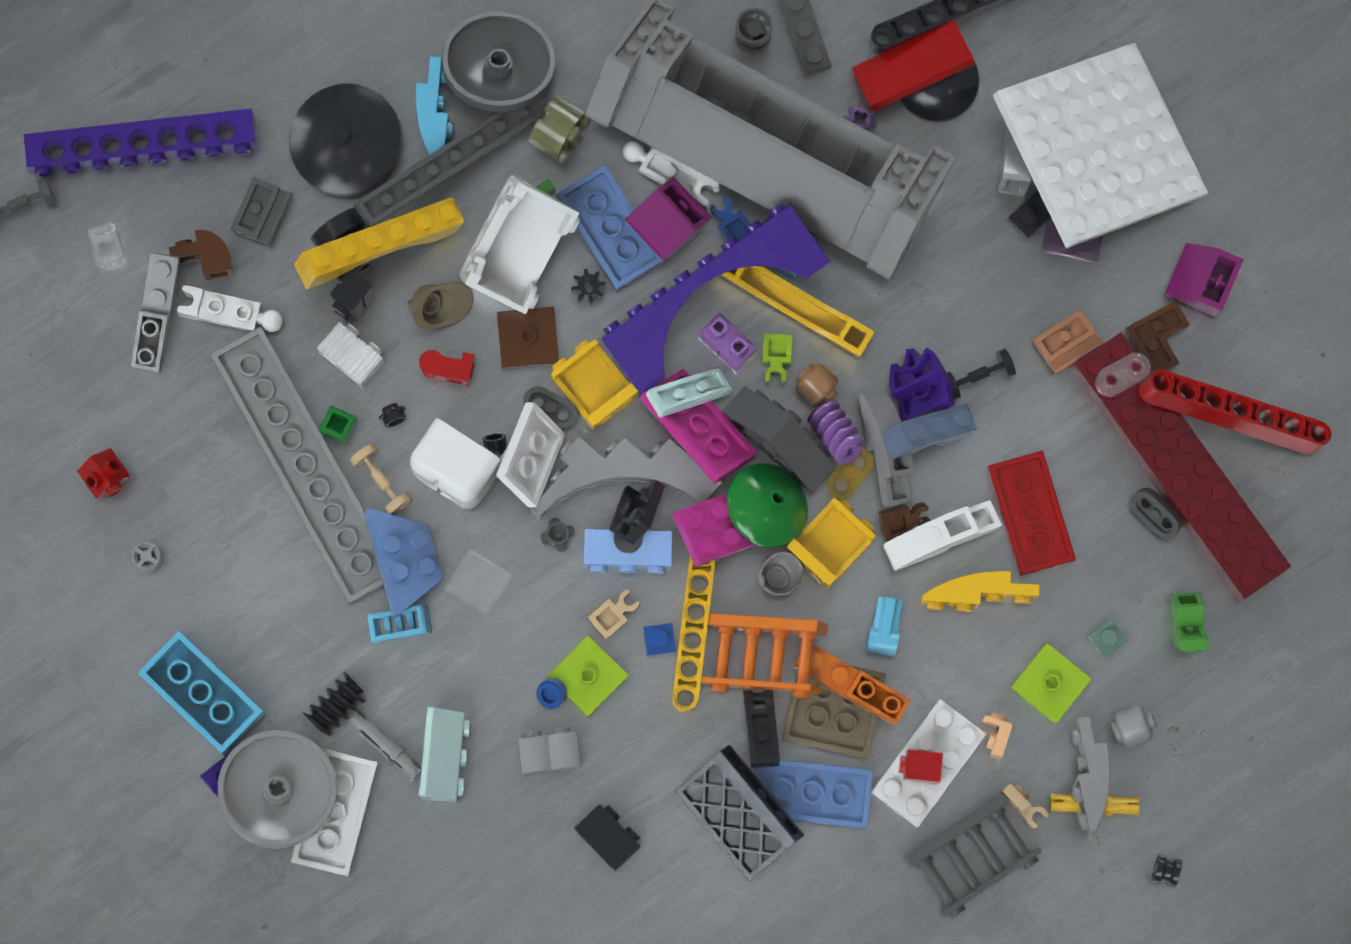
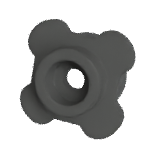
(559, 542)

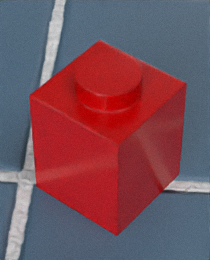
(921, 766)

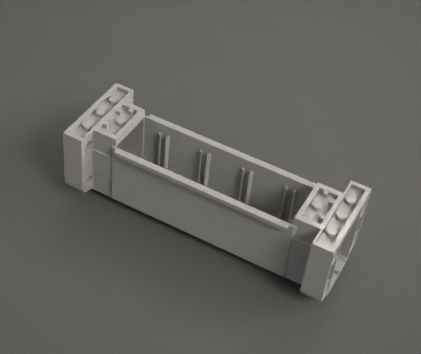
(797, 152)

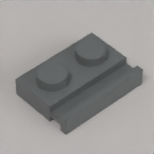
(261, 211)

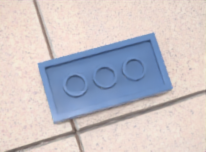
(603, 227)
(820, 792)

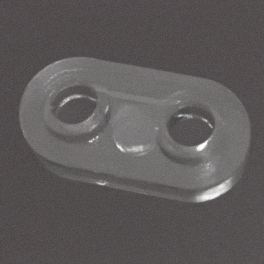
(1123, 373)

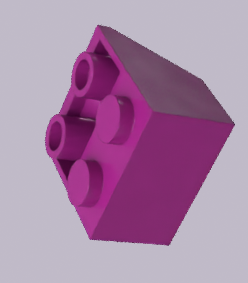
(668, 219)
(1204, 278)

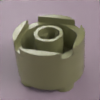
(559, 129)

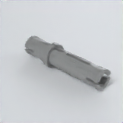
(395, 754)

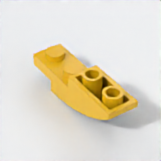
(967, 591)

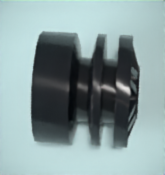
(340, 226)

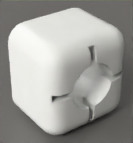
(454, 465)

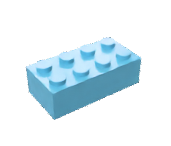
(201, 693)

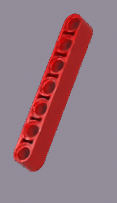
(1222, 412)

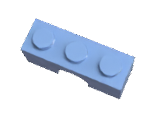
(603, 554)

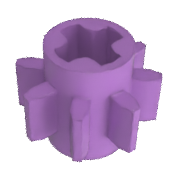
(861, 114)

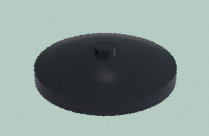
(345, 140)

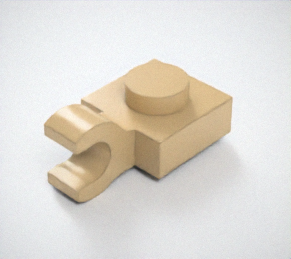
(1018, 800)

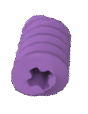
(836, 432)

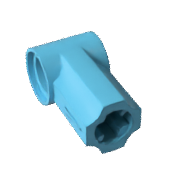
(884, 634)

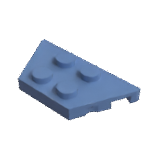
(404, 558)

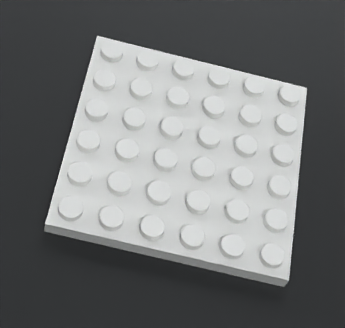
(1100, 144)

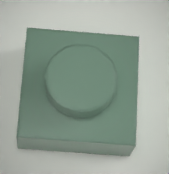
(1107, 638)

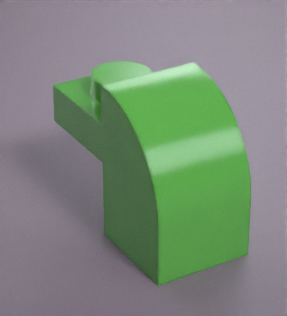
(1188, 622)

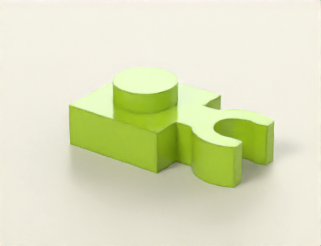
(776, 352)

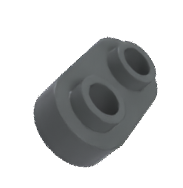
(553, 405)
(1155, 514)

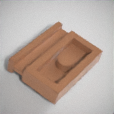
(1067, 342)

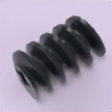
(336, 704)

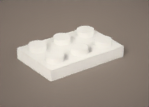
(531, 454)

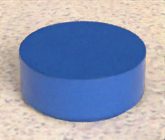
(551, 693)

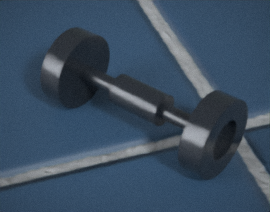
(1005, 363)

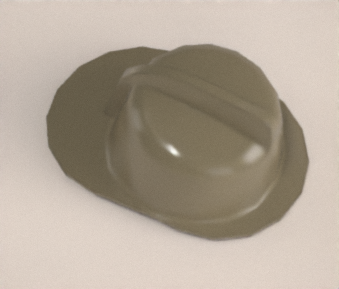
(441, 304)

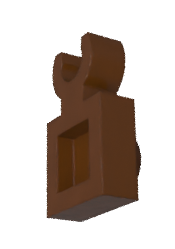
(900, 519)

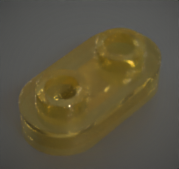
(850, 476)

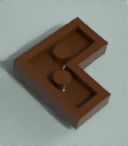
(1151, 333)

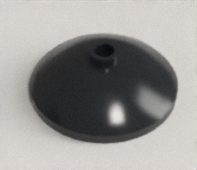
(945, 98)

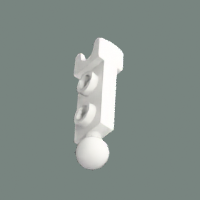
(663, 167)
(228, 311)

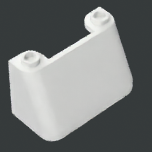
(517, 244)

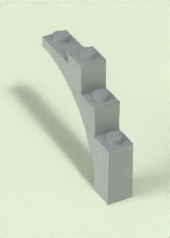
(625, 463)

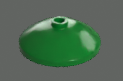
(755, 511)

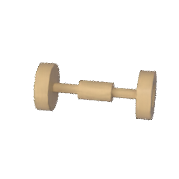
(364, 456)

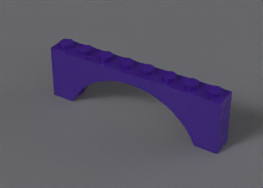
(776, 242)

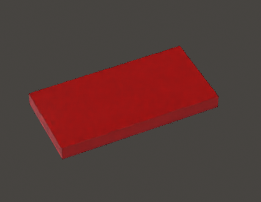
(913, 65)
(1031, 513)

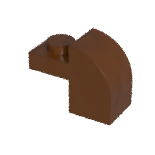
(211, 251)

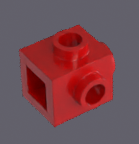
(104, 474)

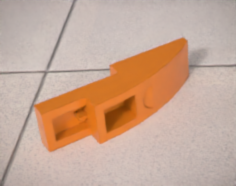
(856, 686)

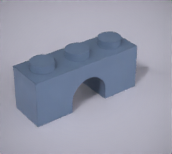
(931, 429)

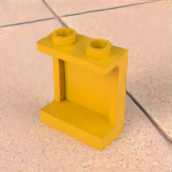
(593, 384)
(832, 542)

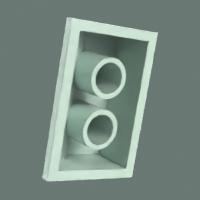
(443, 755)

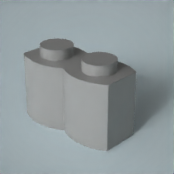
(549, 752)

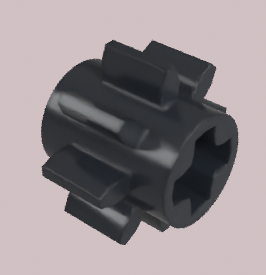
(593, 279)

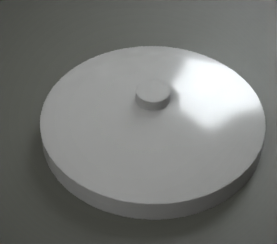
(277, 789)

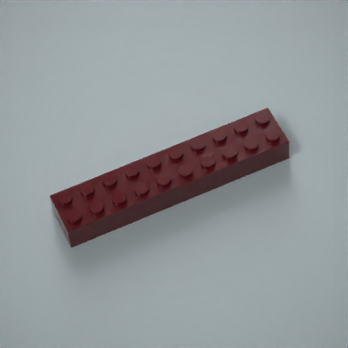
(1186, 478)

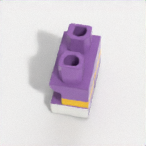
(724, 337)

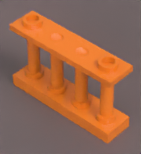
(753, 628)

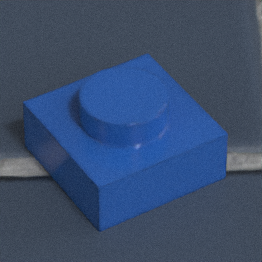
(659, 639)

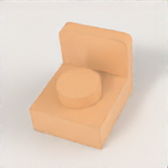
(997, 740)

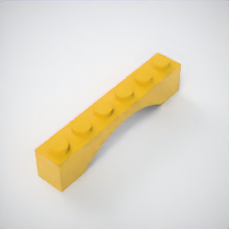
(348, 252)
(803, 308)

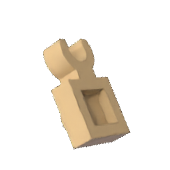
(611, 617)

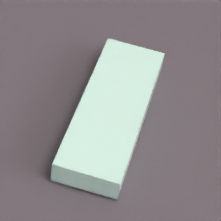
(688, 392)

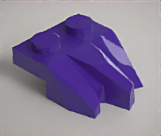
(920, 385)

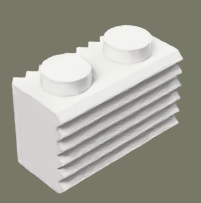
(351, 354)

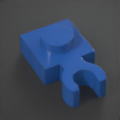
(732, 223)

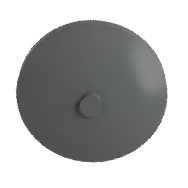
(498, 61)

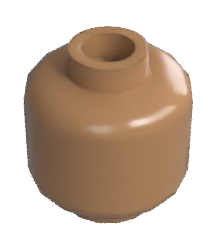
(817, 384)

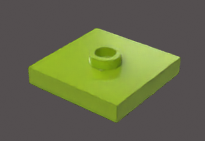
(588, 675)
(1050, 683)

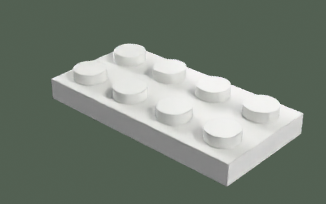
(940, 732)
(336, 842)

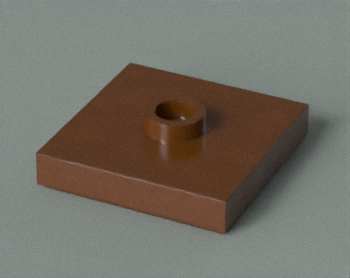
(527, 338)

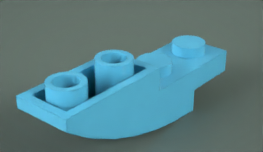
(433, 125)

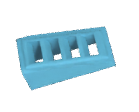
(423, 618)

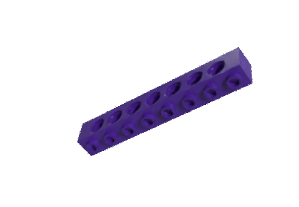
(40, 144)

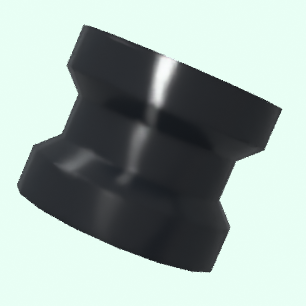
(1166, 871)

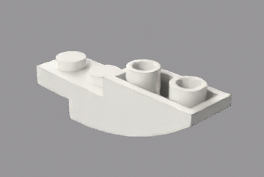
(942, 533)

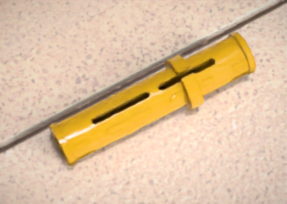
(1113, 805)

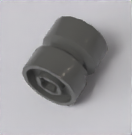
(753, 30)

